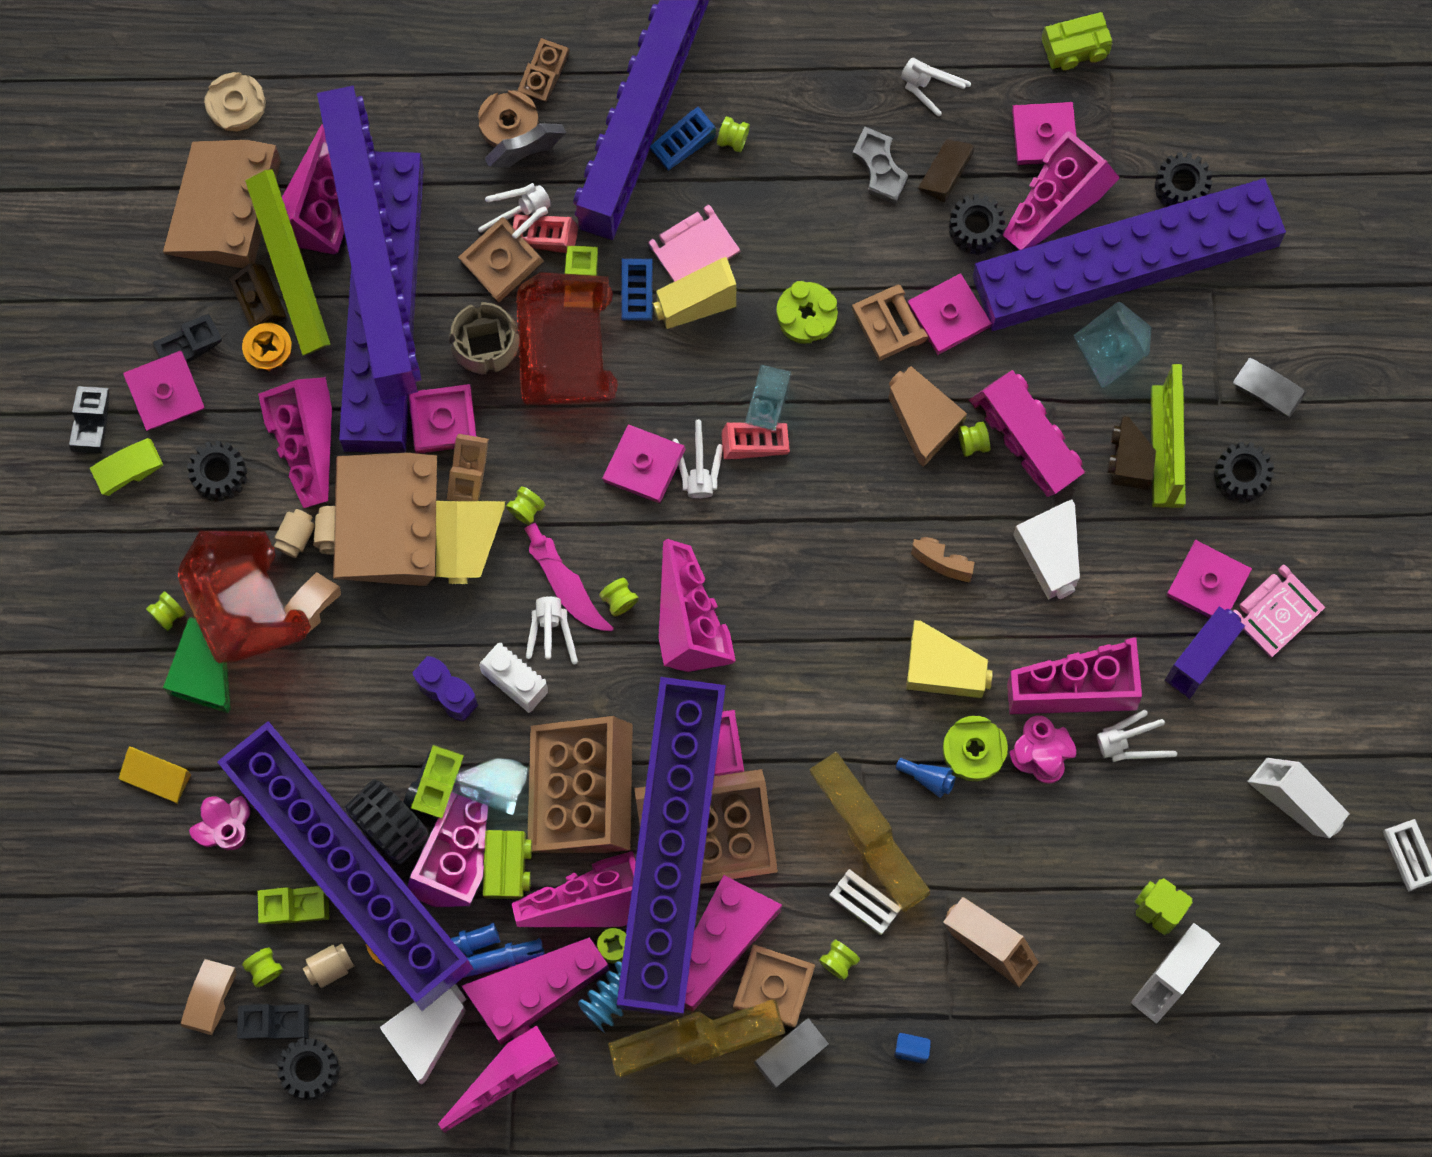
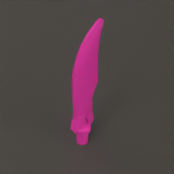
(564, 582)

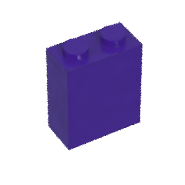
(1205, 651)

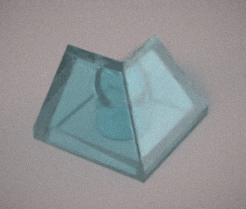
(1114, 343)

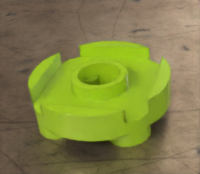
(805, 295)
(987, 735)

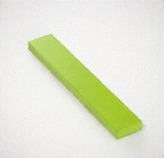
(287, 262)

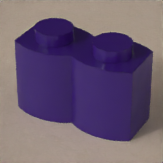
(452, 692)

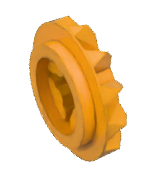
(263, 334)

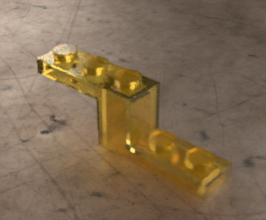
(869, 831)
(696, 1038)

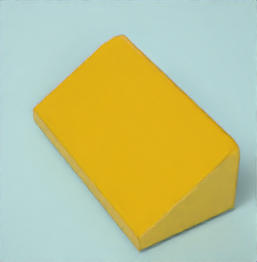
(154, 774)

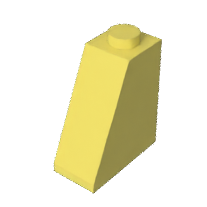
(697, 295)
(465, 537)
(945, 665)

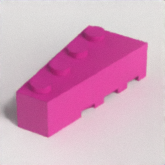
(1029, 432)
(1080, 683)
(724, 933)
(534, 987)

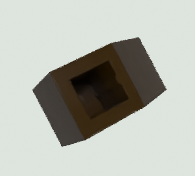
(1133, 457)

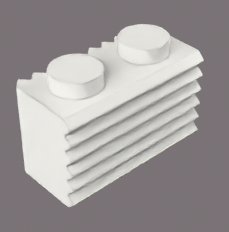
(514, 677)

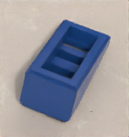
(677, 131)
(642, 265)

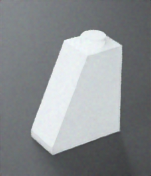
(1052, 549)
(1299, 796)
(1175, 973)
(424, 1034)

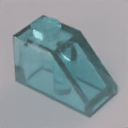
(493, 783)

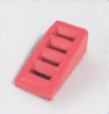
(557, 242)
(741, 451)

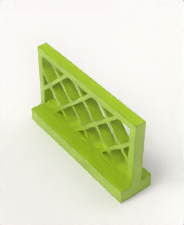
(1168, 441)

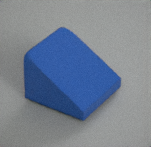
(912, 1048)

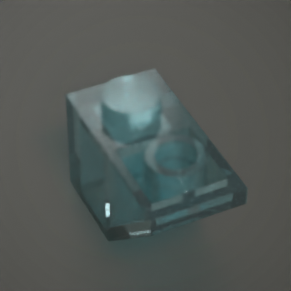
(768, 397)

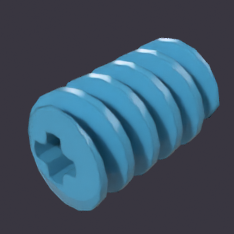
(605, 1002)

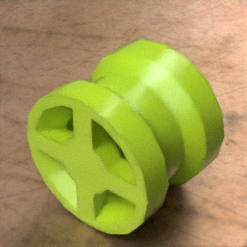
(733, 134)
(974, 438)
(525, 505)
(619, 597)
(165, 611)
(612, 950)
(839, 960)
(262, 967)

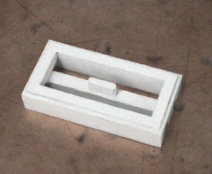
(1399, 857)
(842, 885)

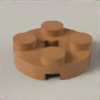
(505, 105)

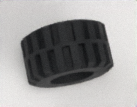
(387, 821)

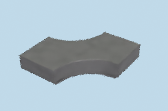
(512, 150)
(885, 177)

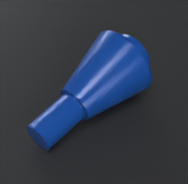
(934, 778)

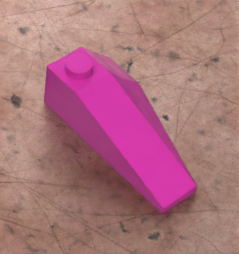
(1066, 186)
(313, 200)
(301, 422)
(688, 624)
(453, 856)
(589, 900)
(513, 1067)

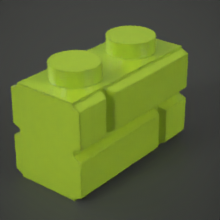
(1077, 41)
(505, 864)
(1162, 905)

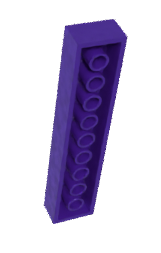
(637, 115)
(369, 242)
(1128, 254)
(365, 419)
(671, 847)
(345, 866)

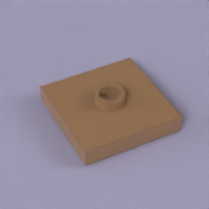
(500, 259)
(775, 977)

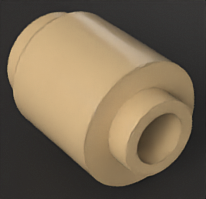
(325, 530)
(294, 533)
(328, 965)

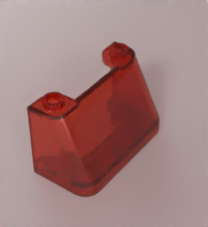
(563, 339)
(234, 596)

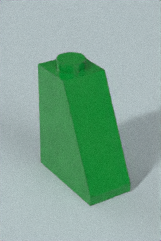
(196, 674)

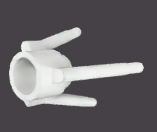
(919, 74)
(533, 201)
(699, 482)
(549, 614)
(1114, 740)

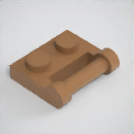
(881, 327)

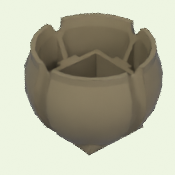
(478, 322)

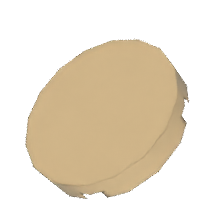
(235, 101)

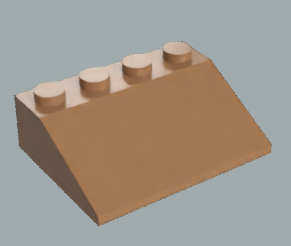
(214, 208)
(385, 518)
(580, 786)
(738, 828)

